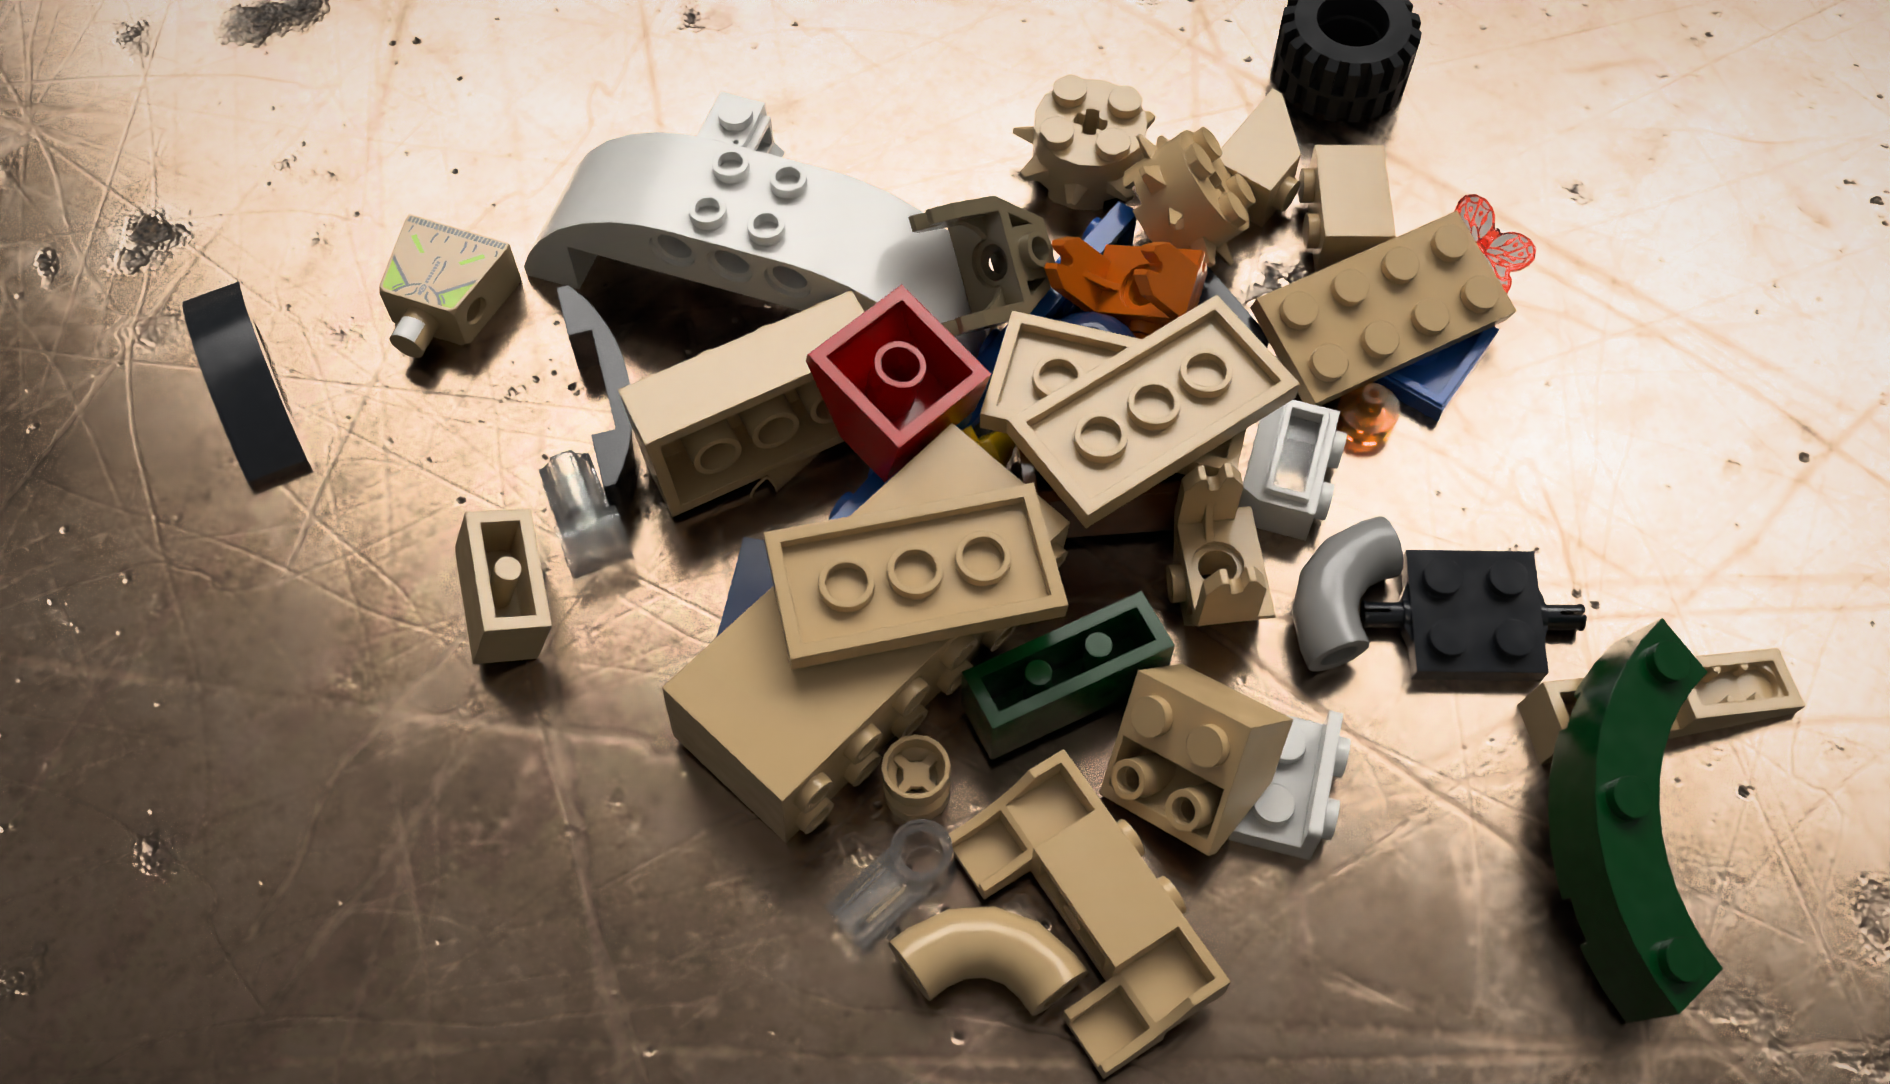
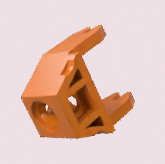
(1131, 283)

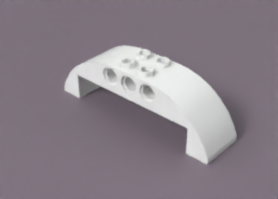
(745, 227)

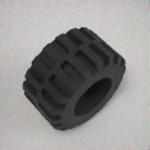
(1346, 55)

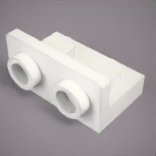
(1297, 805)

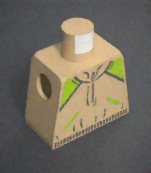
(444, 284)

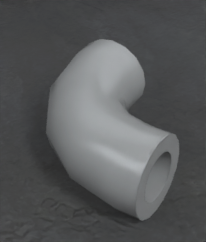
(1332, 587)

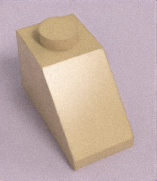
(1266, 157)

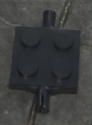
(1473, 615)

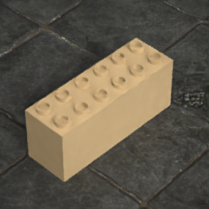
(804, 733)

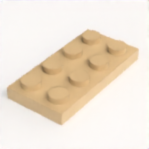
(1382, 309)
(1047, 354)
(1151, 410)
(914, 575)

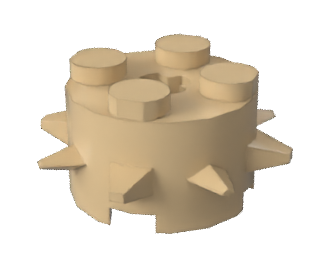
(1085, 141)
(1189, 194)

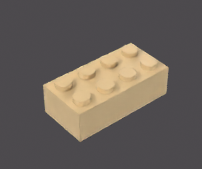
(737, 408)

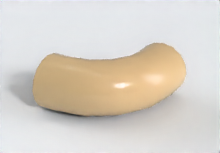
(989, 946)

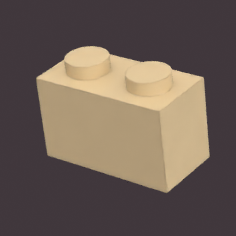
(1345, 201)
(502, 585)

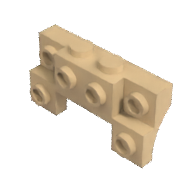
(1108, 898)

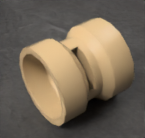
(916, 764)

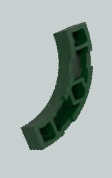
(1610, 828)

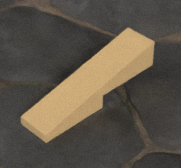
(1734, 692)

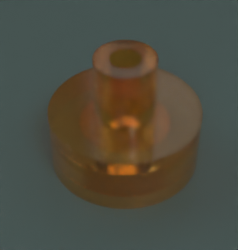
(1368, 414)

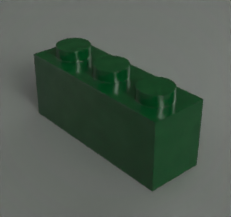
(1063, 674)

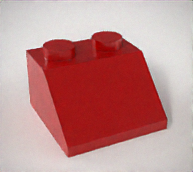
(895, 381)

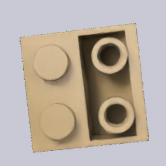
(1193, 755)

